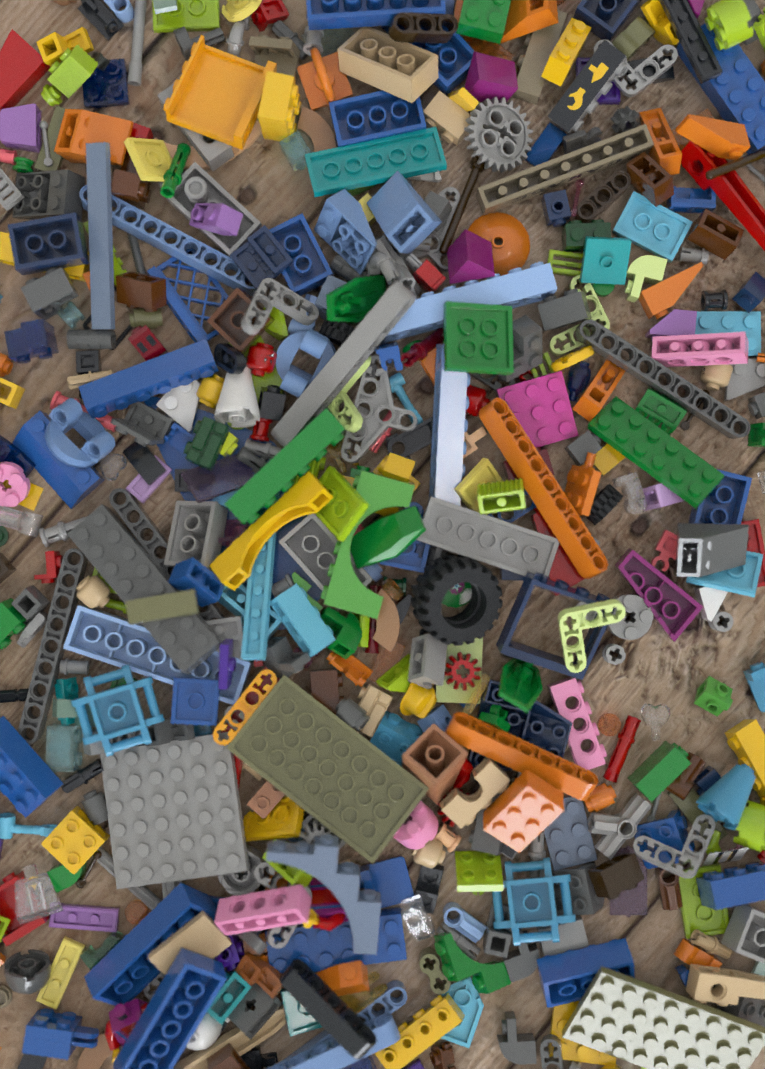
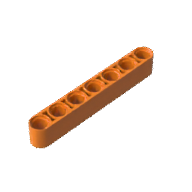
(521, 755)

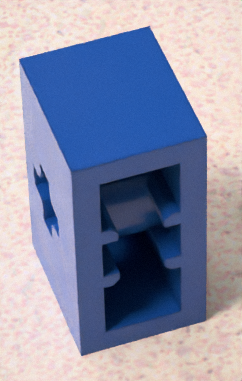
(193, 575)

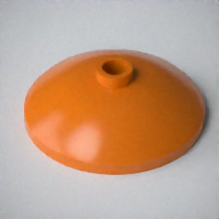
(514, 238)

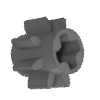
(624, 120)

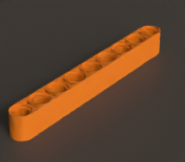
(543, 488)

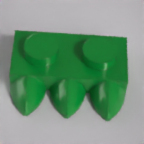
(661, 410)

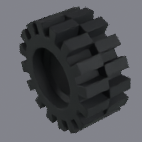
(336, 331)
(604, 503)

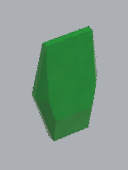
(355, 298)
(386, 537)
(520, 683)

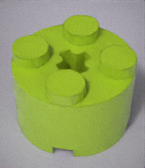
(729, 23)
(752, 827)

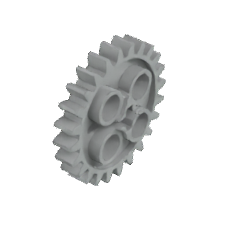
(498, 134)

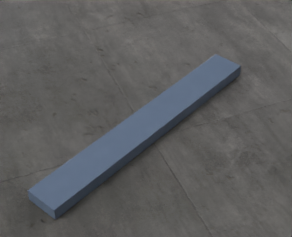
(100, 235)

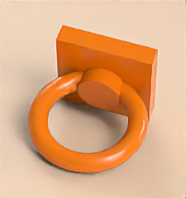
(323, 80)

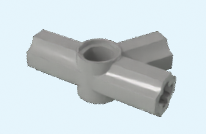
(406, 278)
(610, 825)

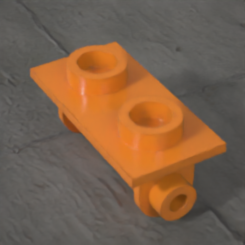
(351, 667)

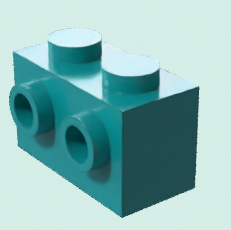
(228, 997)

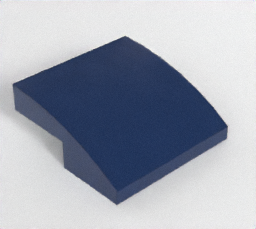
(261, 257)

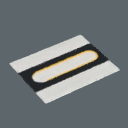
(725, 856)

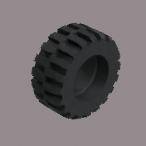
(474, 618)

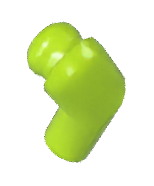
(714, 846)

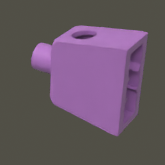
(21, 128)

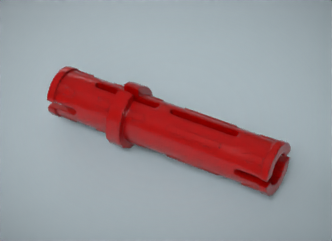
(619, 755)

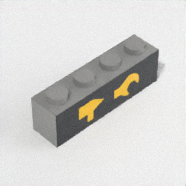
(588, 87)

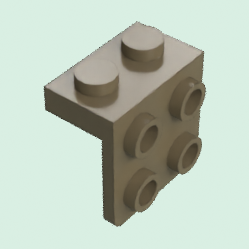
(280, 51)

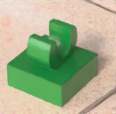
(496, 718)

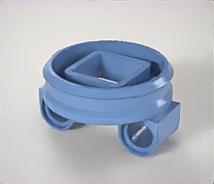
(310, 341)
(69, 416)

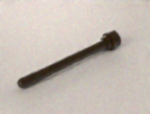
(736, 164)
(476, 169)

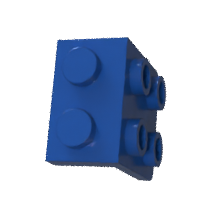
(669, 831)
(389, 878)

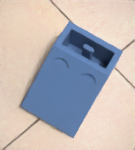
(402, 214)
(346, 230)

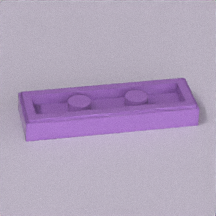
(86, 918)

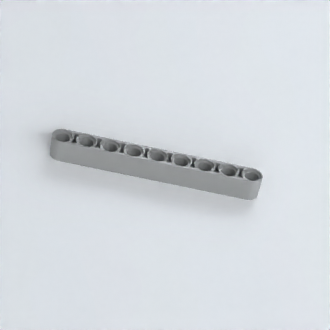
(345, 362)

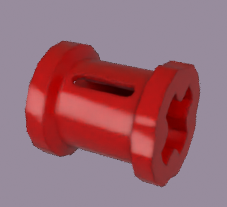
(260, 430)

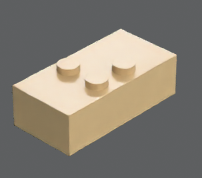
(388, 64)

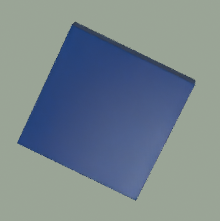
(195, 701)

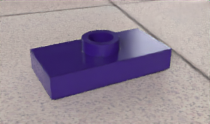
(226, 664)

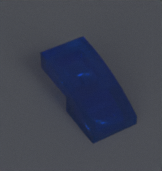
(11, 453)

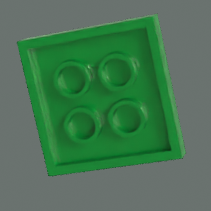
(478, 338)

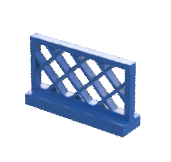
(176, 302)

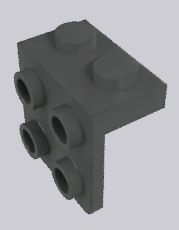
(144, 424)
(582, 892)
(747, 1009)

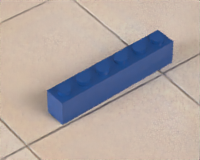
(148, 379)

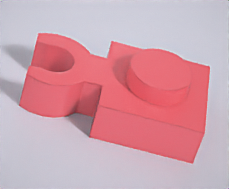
(667, 549)

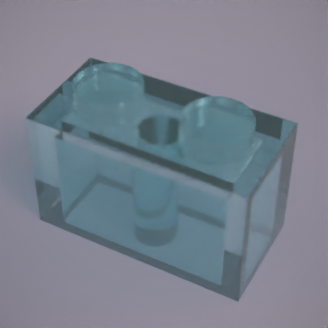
(63, 747)

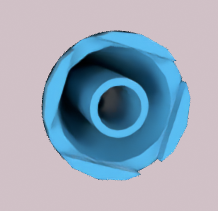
(728, 796)

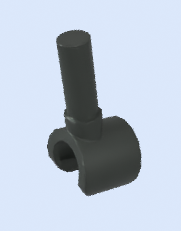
(102, 61)

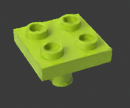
(478, 872)

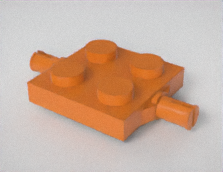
(582, 485)

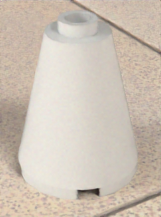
(238, 401)

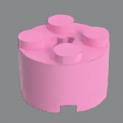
(418, 827)

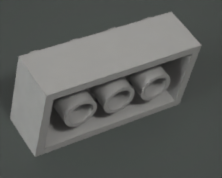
(215, 194)
(313, 549)

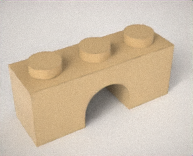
(462, 807)

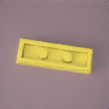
(61, 972)

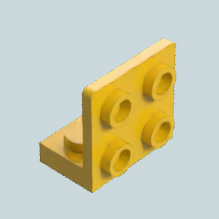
(75, 840)

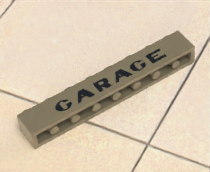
(564, 169)

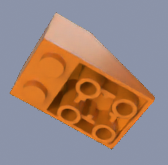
(529, 16)
(90, 127)

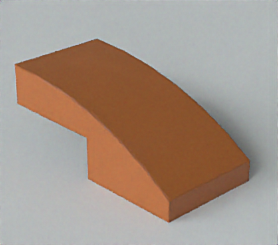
(258, 971)

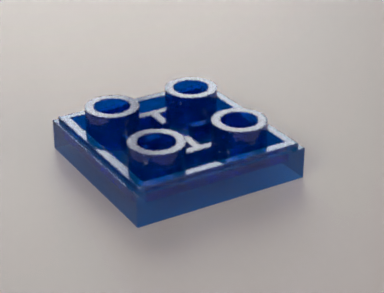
(107, 87)

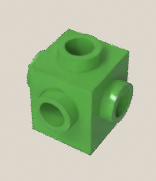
(713, 696)

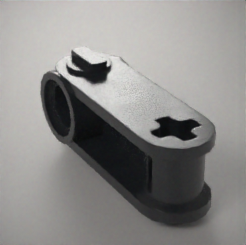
(413, 440)

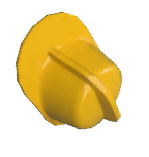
(418, 701)

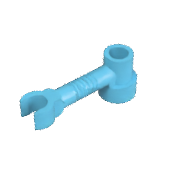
(396, 383)
(8, 827)

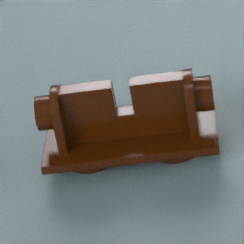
(442, 1056)

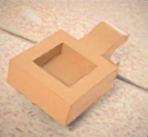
(472, 438)

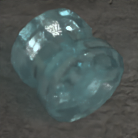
(71, 315)

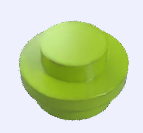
(51, 95)

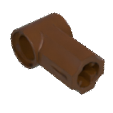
(685, 781)
(669, 890)

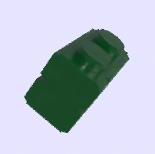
(207, 443)

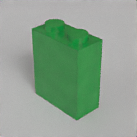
(660, 770)

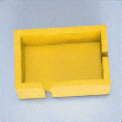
(279, 106)

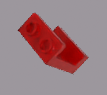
(7, 909)

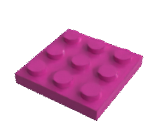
(541, 408)

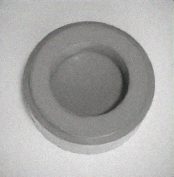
(196, 188)

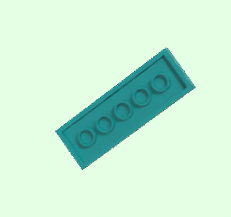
(375, 161)

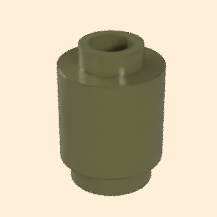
(141, 318)

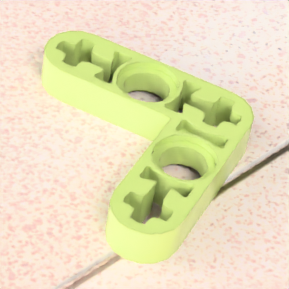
(597, 315)
(349, 408)
(580, 622)

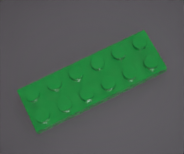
(655, 452)

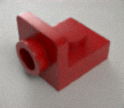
(269, 12)

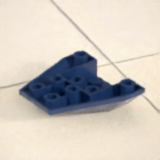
(538, 726)

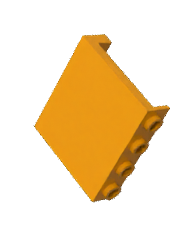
(217, 95)

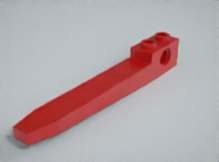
(728, 188)

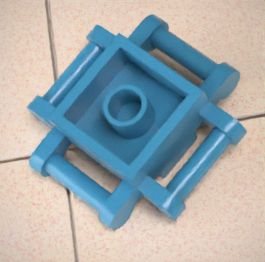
(117, 710)
(533, 902)

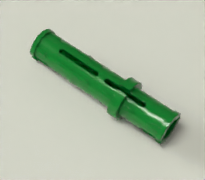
(169, 185)

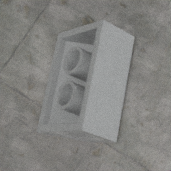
(196, 532)

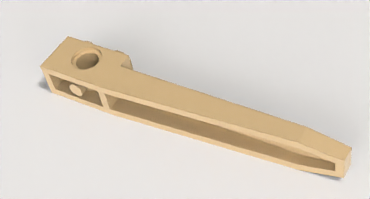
(728, 988)
(237, 1039)

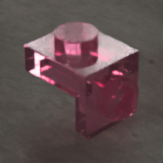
(233, 529)

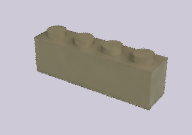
(532, 64)

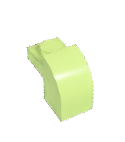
(644, 269)

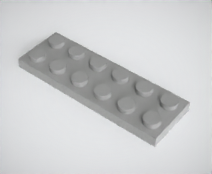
(487, 538)

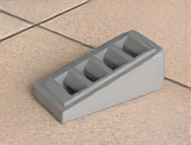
(13, 199)

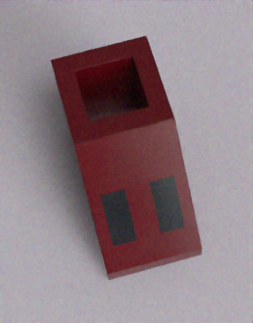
(147, 343)

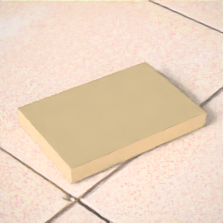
(197, 935)

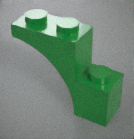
(458, 966)

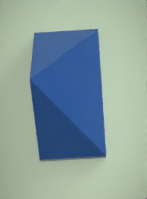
(545, 145)

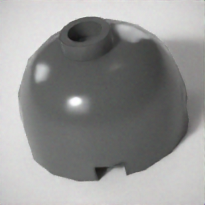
(28, 971)

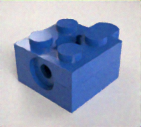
(414, 556)
(57, 1034)

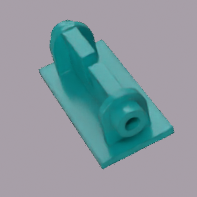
(69, 690)

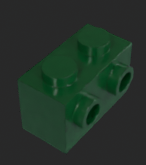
(575, 232)

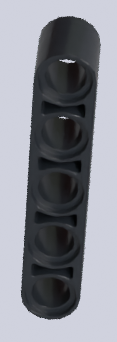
(328, 1009)

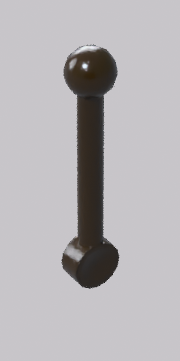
(685, 425)
(81, 882)

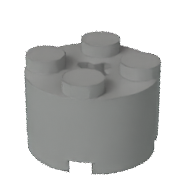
(640, 616)
(240, 883)

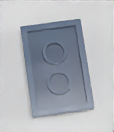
(569, 838)

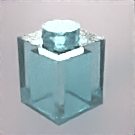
(294, 150)

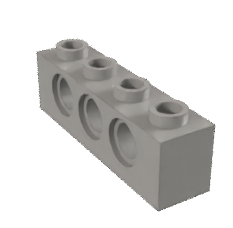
(212, 153)

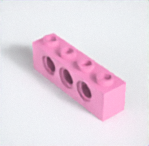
(701, 349)
(559, 693)
(263, 910)

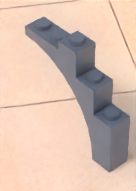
(342, 879)

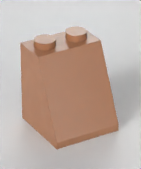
(435, 761)

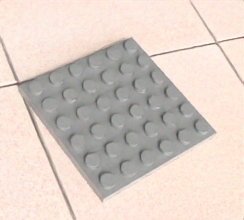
(174, 812)

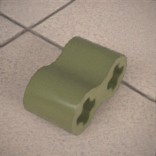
(634, 37)
(433, 970)

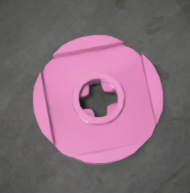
(20, 484)

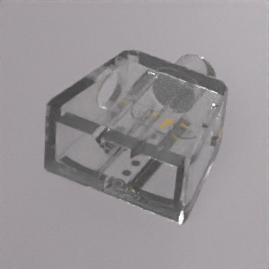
(35, 896)

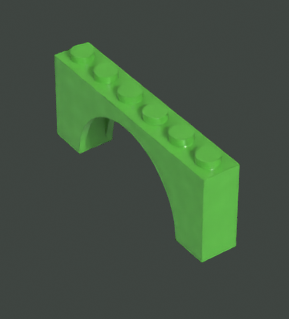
(345, 588)

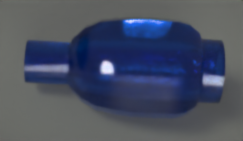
(578, 379)

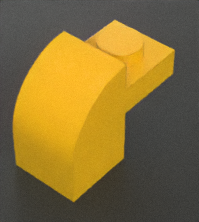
(659, 22)
(54, 45)

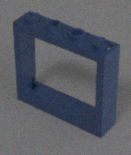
(539, 657)

